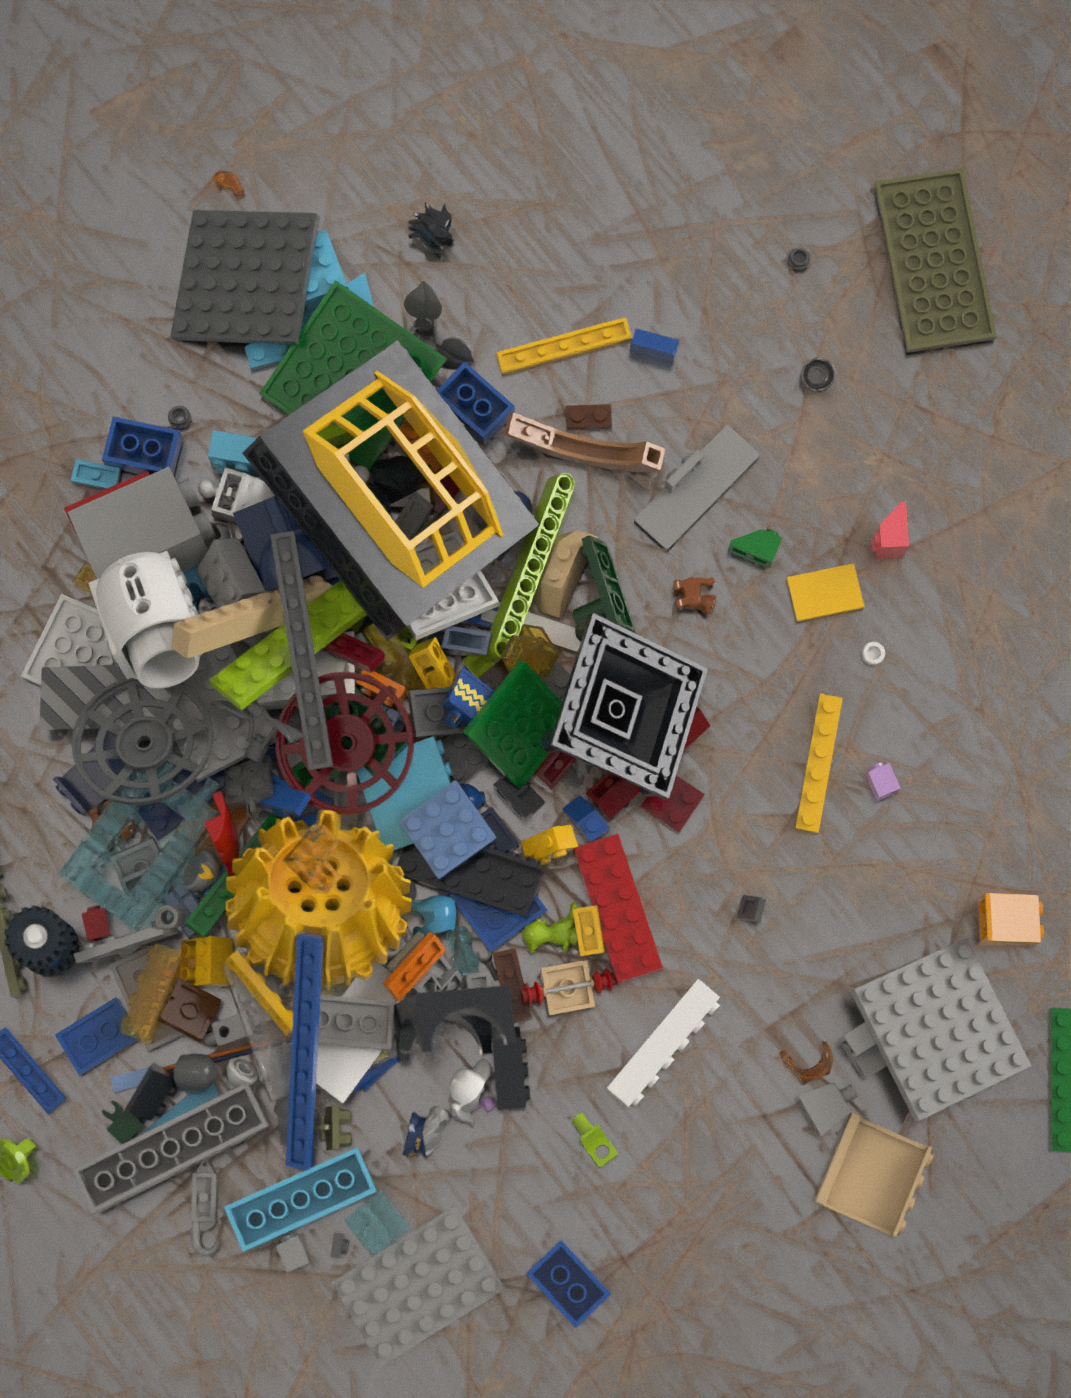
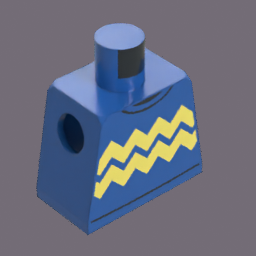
(465, 698)

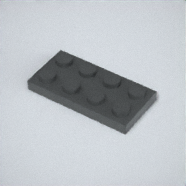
(429, 714)

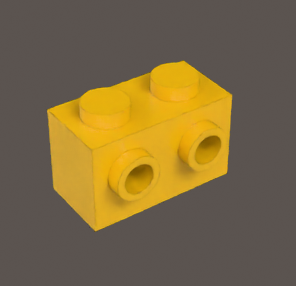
(550, 844)

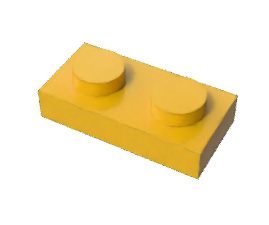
(588, 930)

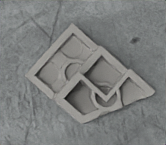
(439, 976)

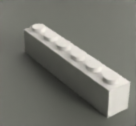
(663, 1043)

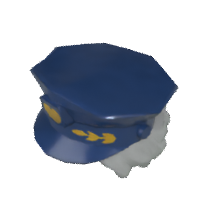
(425, 1132)

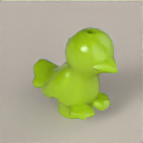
(559, 933)

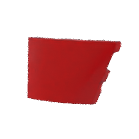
(224, 833)

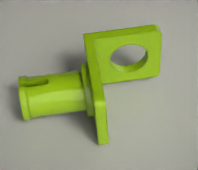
(592, 1138)

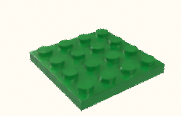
(512, 724)

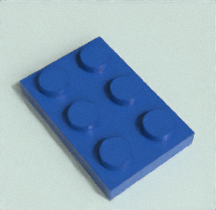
(95, 1037)

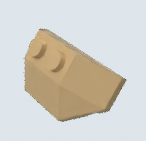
(561, 574)

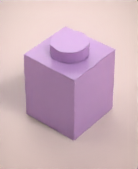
(882, 781)

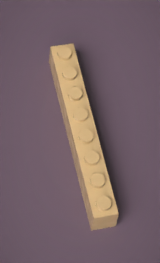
(237, 620)

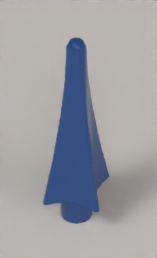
(373, 1074)

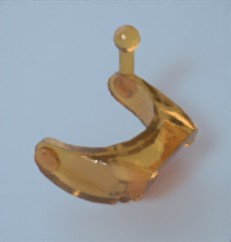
(821, 1068)

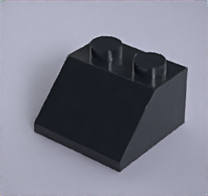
(151, 1093)

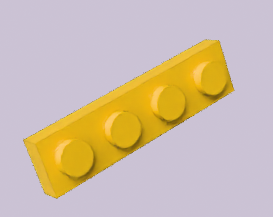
(257, 986)

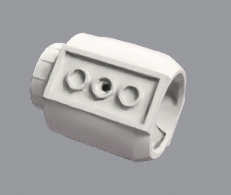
(138, 609)

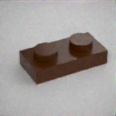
(588, 417)

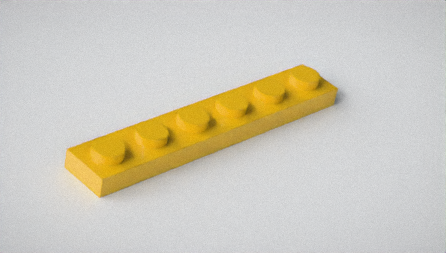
(818, 763)

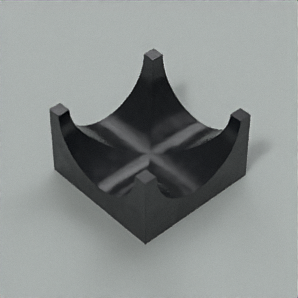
(471, 1008)

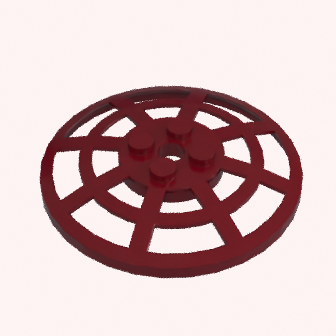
(359, 754)

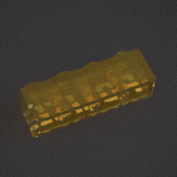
(153, 990)

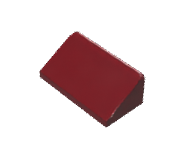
(554, 768)

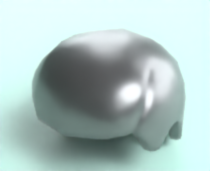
(818, 374)

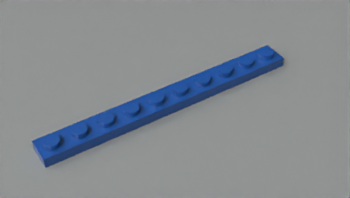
(304, 1050)

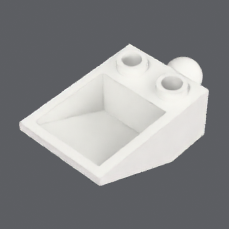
(249, 492)

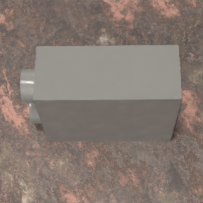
(143, 518)

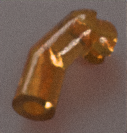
(230, 180)

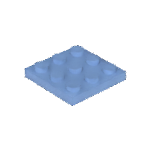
(447, 829)

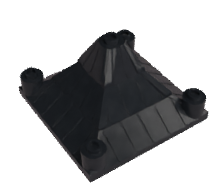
(627, 706)

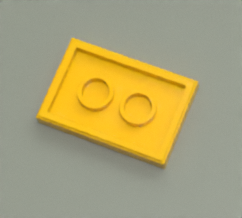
(825, 592)

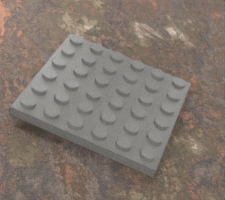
(940, 1029)

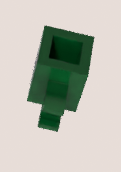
(125, 1124)

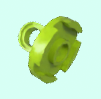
(13, 1159)

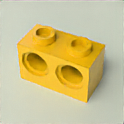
(432, 664)

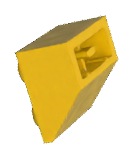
(204, 961)

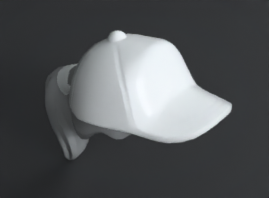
(466, 1090)

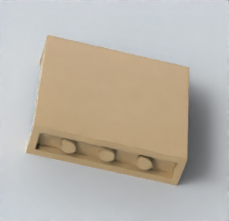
(873, 1175)

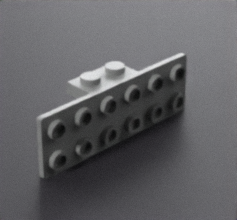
(696, 486)

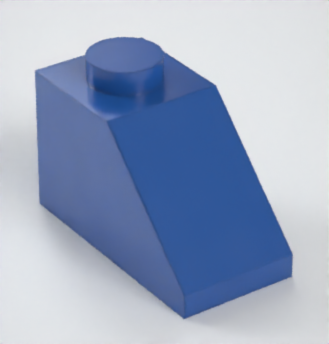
(586, 819)

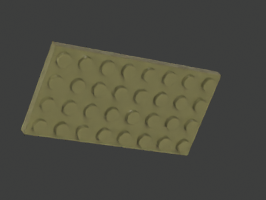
(935, 260)

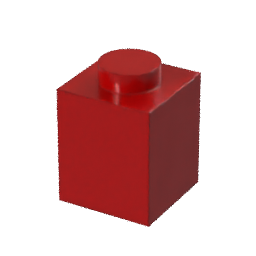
(97, 924)

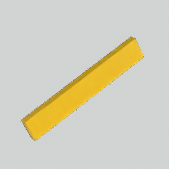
(563, 346)

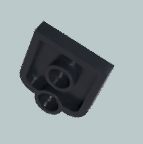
(397, 475)

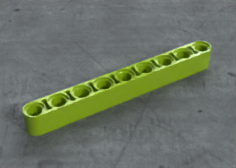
(537, 560)

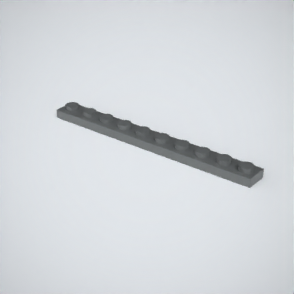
(301, 650)

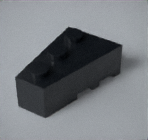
(510, 1071)

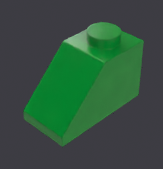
(757, 546)

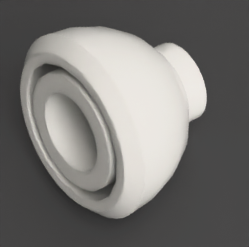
(239, 1072)

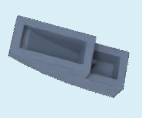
(462, 641)

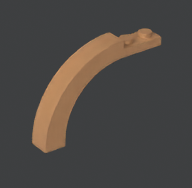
(583, 450)

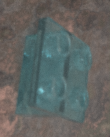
(377, 1223)

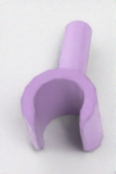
(488, 1103)

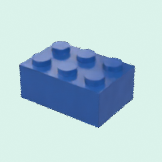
(476, 403)
(141, 446)
(568, 1284)

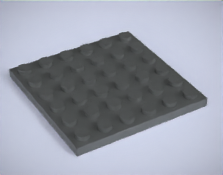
(245, 277)

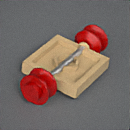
(567, 987)

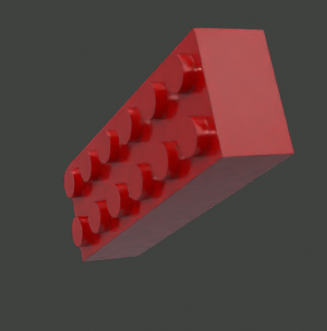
(620, 910)

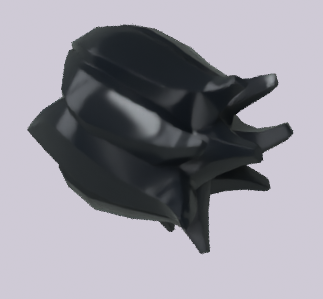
(432, 228)

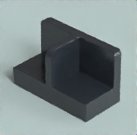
(523, 800)

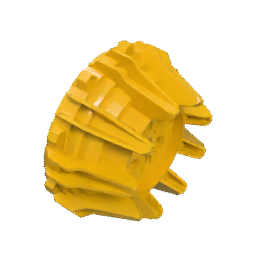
(354, 934)

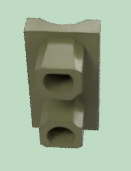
(329, 1127)

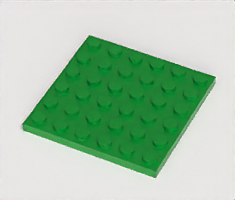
(333, 344)

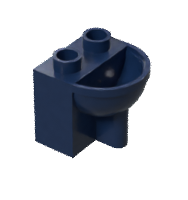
(270, 518)

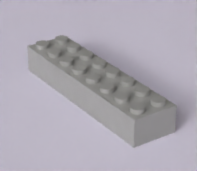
(170, 1148)

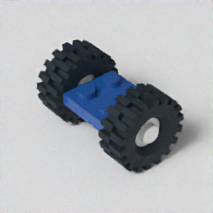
(41, 941)

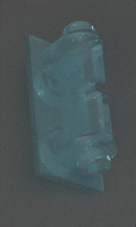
(460, 940)

